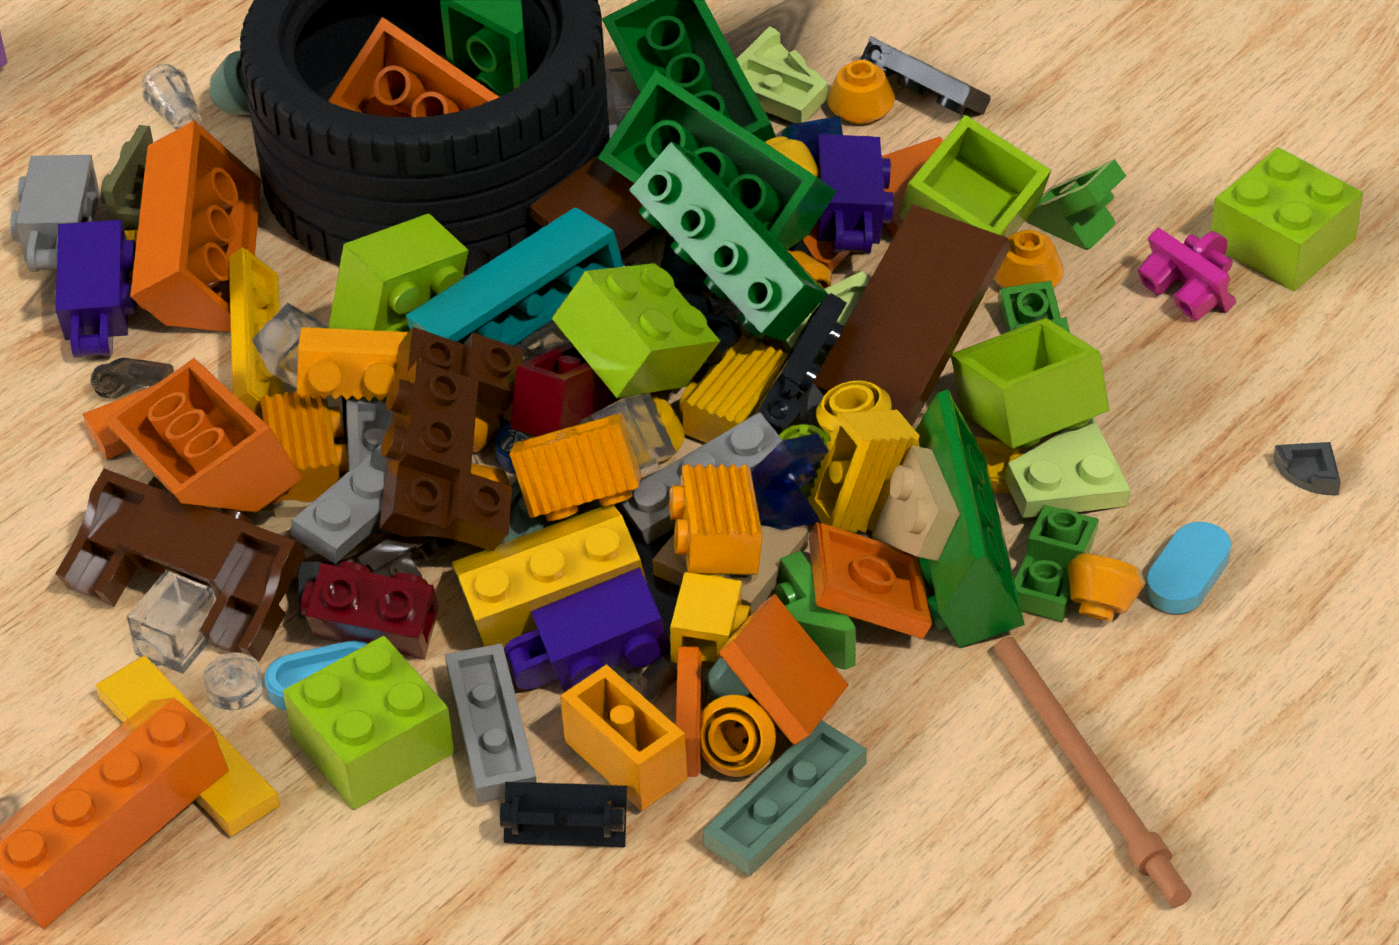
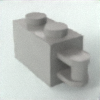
(52, 193)

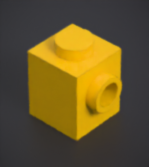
(707, 615)

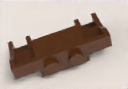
(433, 436)
(151, 531)

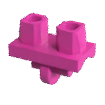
(1196, 264)

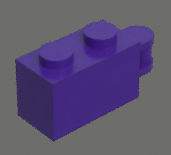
(860, 205)
(94, 285)
(586, 631)

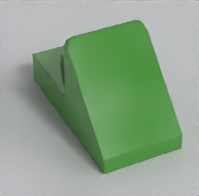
(1077, 206)
(828, 629)

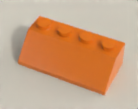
(405, 79)
(192, 217)
(205, 443)
(106, 807)

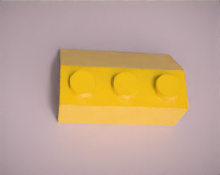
(541, 569)

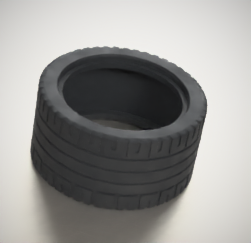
(473, 170)

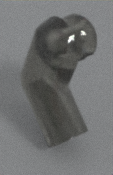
(127, 375)
(653, 680)

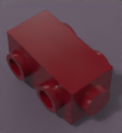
(363, 606)

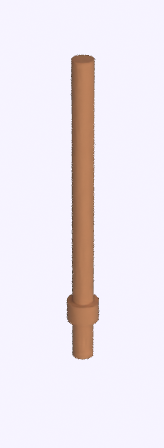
(1145, 848)

